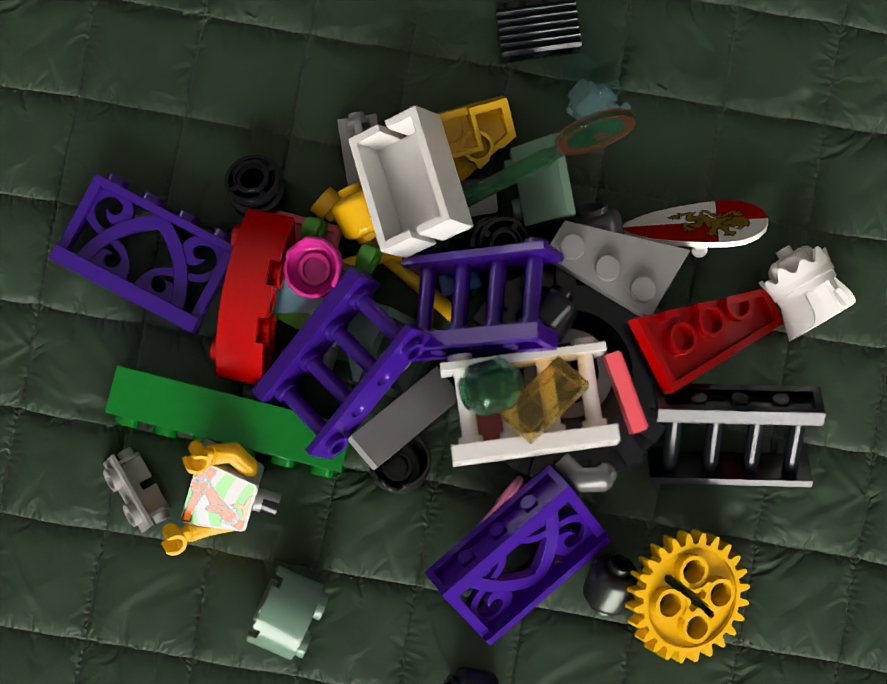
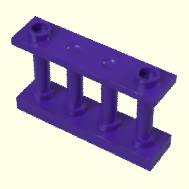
(493, 335)
(314, 339)

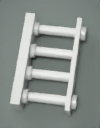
(555, 439)

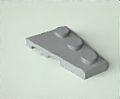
(619, 265)

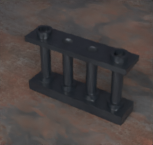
(735, 405)

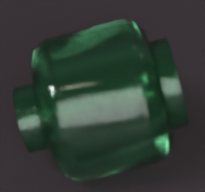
(490, 386)

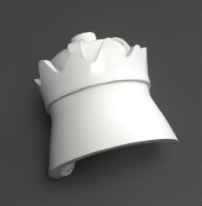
(806, 289)

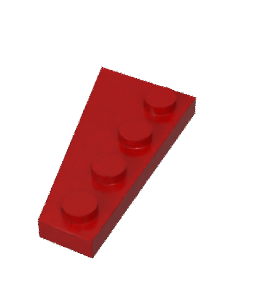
(700, 336)

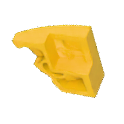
(477, 132)

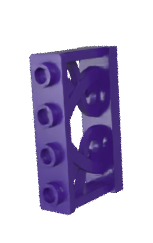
(91, 258)
(483, 553)

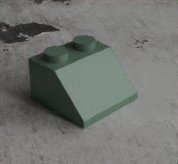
(545, 196)

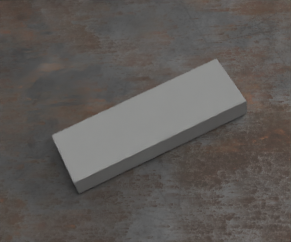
(404, 419)

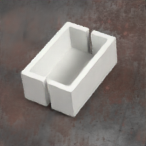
(410, 182)

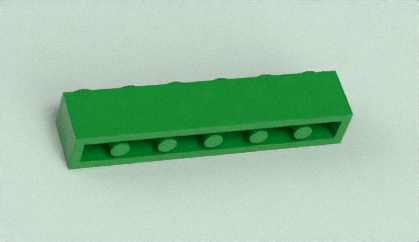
(216, 417)

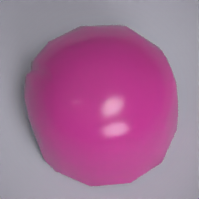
(313, 267)

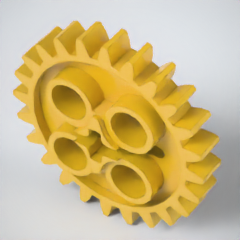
(665, 626)

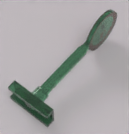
(577, 138)

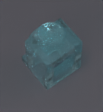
(589, 99)

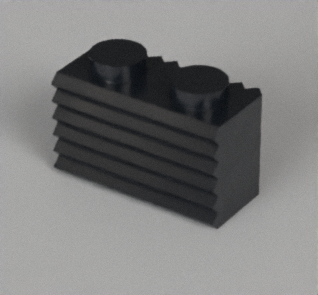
(537, 30)

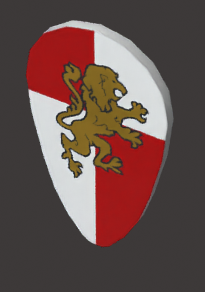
(702, 225)

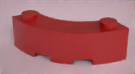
(245, 319)

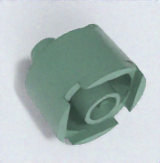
(286, 614)

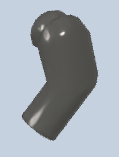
(586, 479)

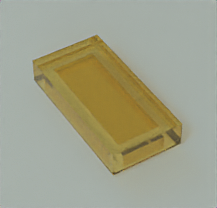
(545, 399)

